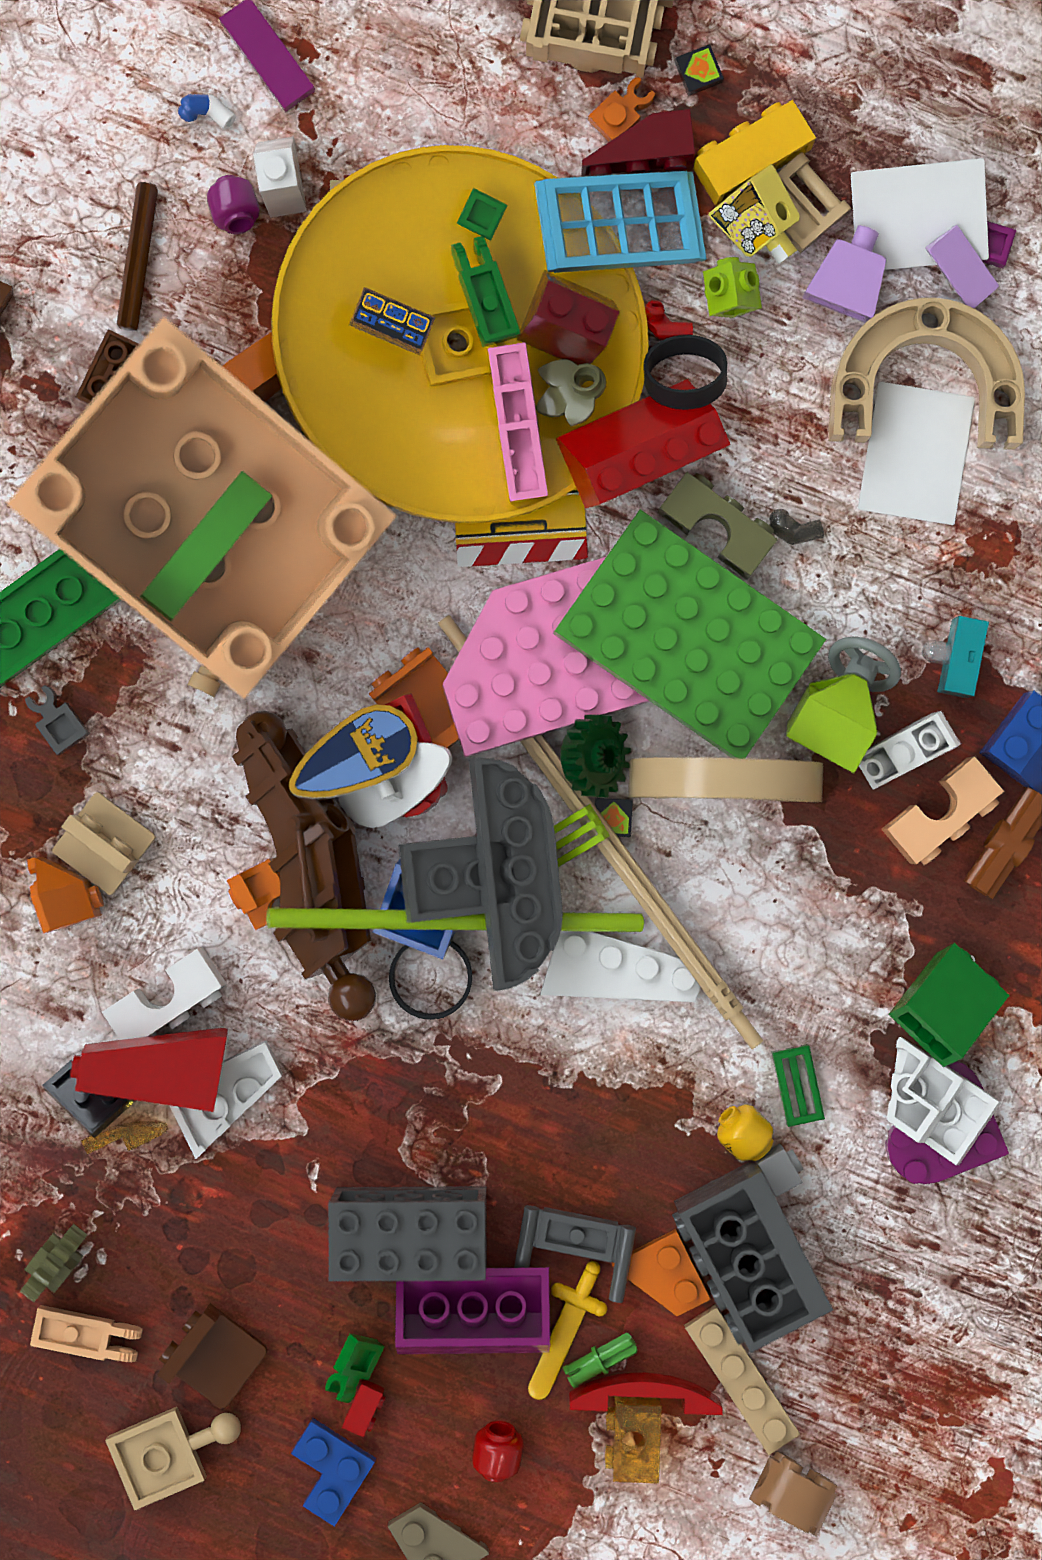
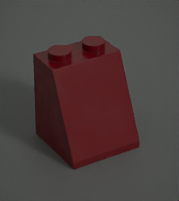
(568, 320)

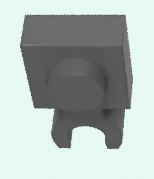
(59, 724)

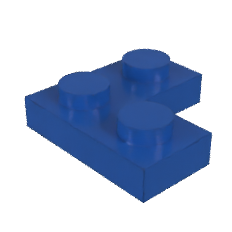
(341, 1466)

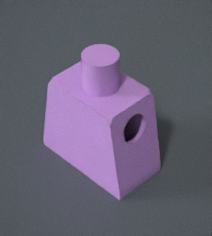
(850, 277)

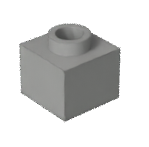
(780, 1169)

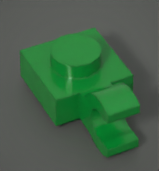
(354, 1363)

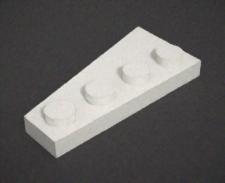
(612, 968)

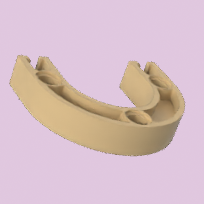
(960, 330)
(726, 779)

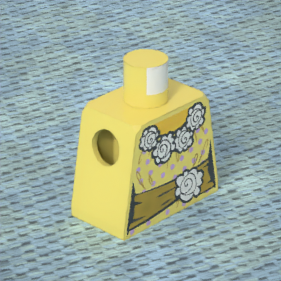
(759, 216)

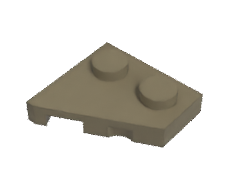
(429, 1537)

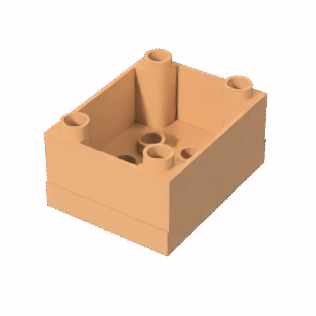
(154, 463)

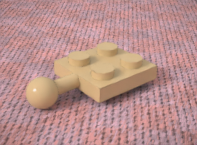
(161, 1456)

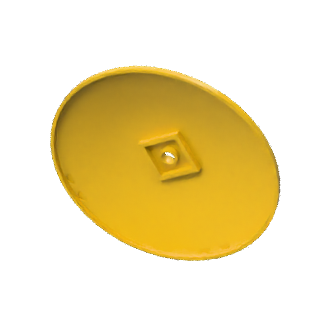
(428, 423)

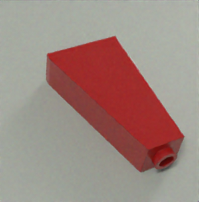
(155, 1069)

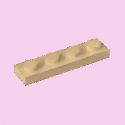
(742, 1380)

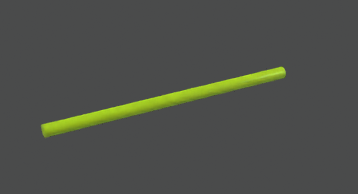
(397, 920)

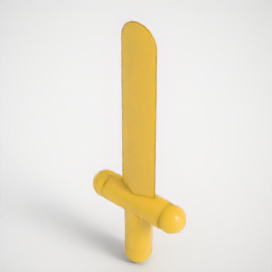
(576, 1304)

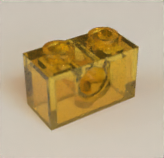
(636, 1462)

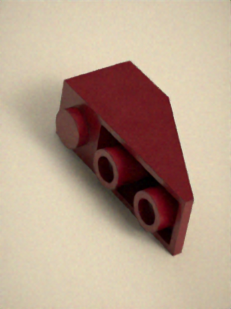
(653, 143)

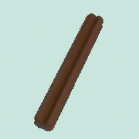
(137, 256)

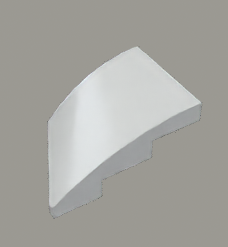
(937, 1103)

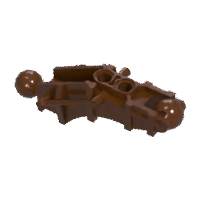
(313, 857)

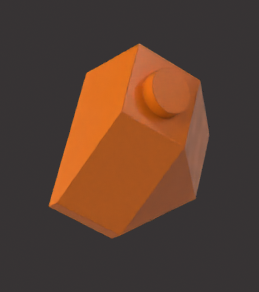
(62, 895)

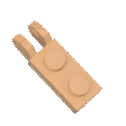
(82, 1334)

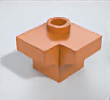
(255, 892)

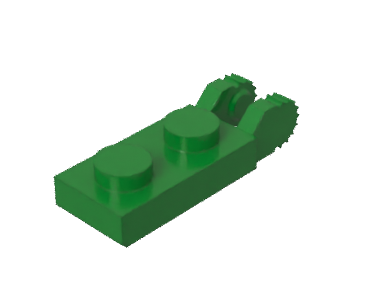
(485, 294)

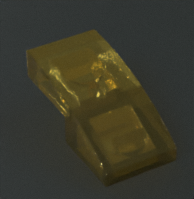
(132, 1134)

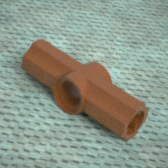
(1007, 844)

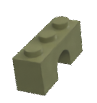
(746, 539)

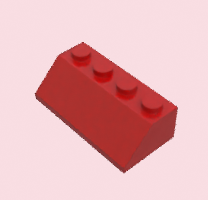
(638, 446)

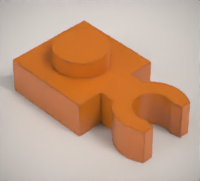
(619, 113)

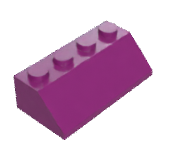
(475, 1316)

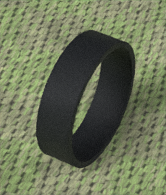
(685, 346)
(413, 1012)

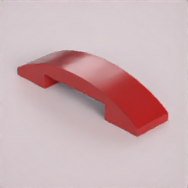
(594, 1394)

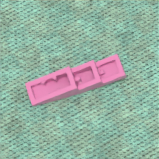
(517, 421)

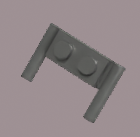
(578, 1236)

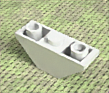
(908, 749)

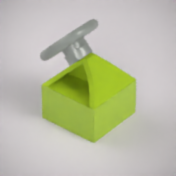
(837, 712)

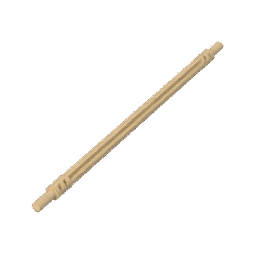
(634, 879)

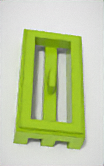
(595, 822)

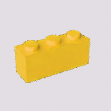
(751, 148)

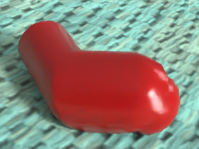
(661, 325)

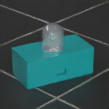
(959, 656)

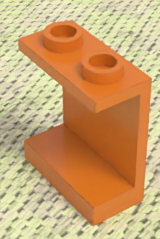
(424, 679)

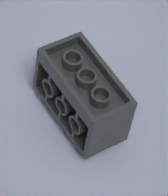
(408, 1233)
(774, 1263)

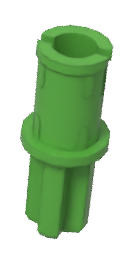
(600, 1359)

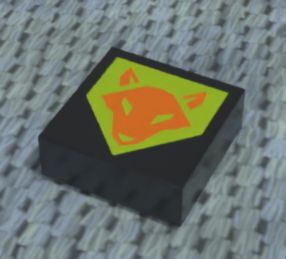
(699, 70)
(617, 814)

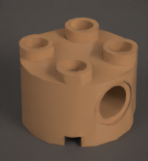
(793, 1495)

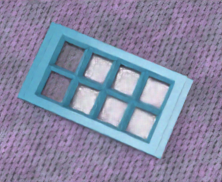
(619, 221)

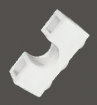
(194, 982)

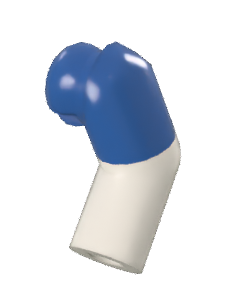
(205, 104)

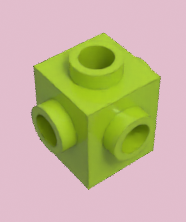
(732, 288)

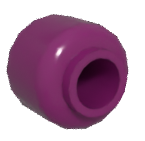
(233, 204)

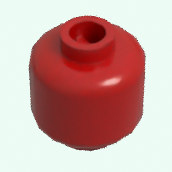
(497, 1451)

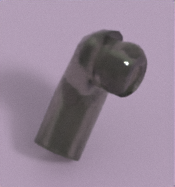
(792, 531)

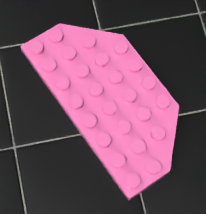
(521, 677)

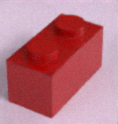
(361, 1412)

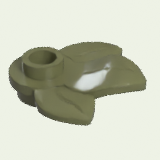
(566, 392)

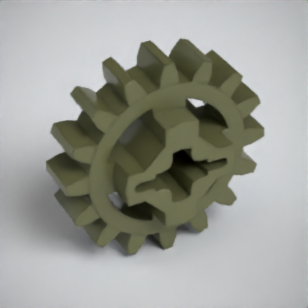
(53, 1263)

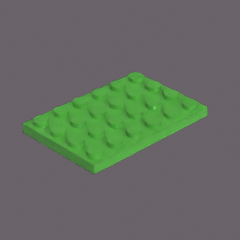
(689, 636)

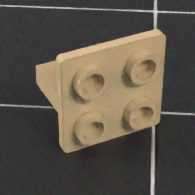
(103, 843)

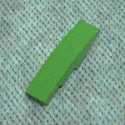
(206, 546)

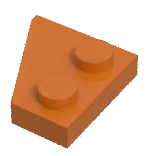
(667, 1274)

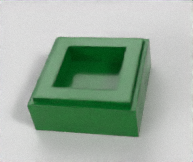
(482, 214)

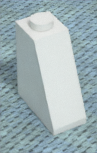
(279, 176)

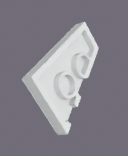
(241, 1084)

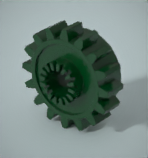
(594, 755)

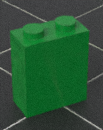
(949, 1005)

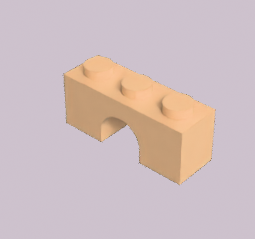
(970, 793)

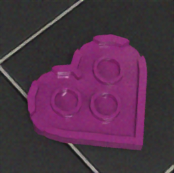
(925, 1165)

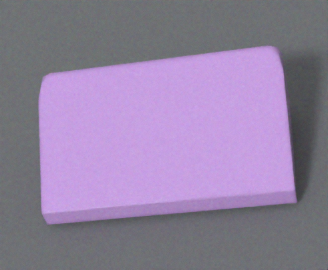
(962, 267)

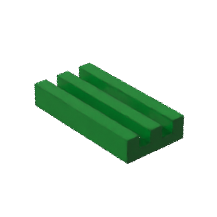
(791, 1054)

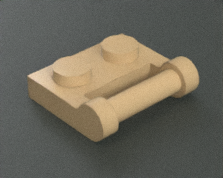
(811, 222)

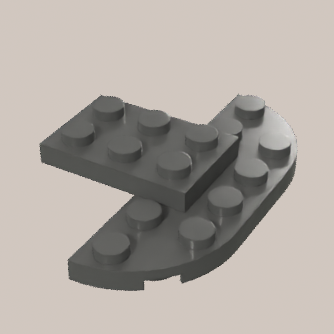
(500, 872)

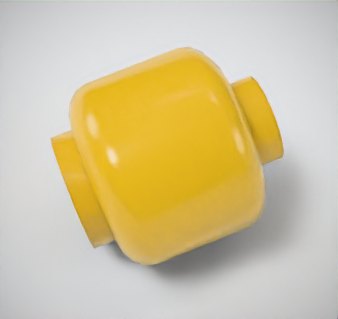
(745, 1132)

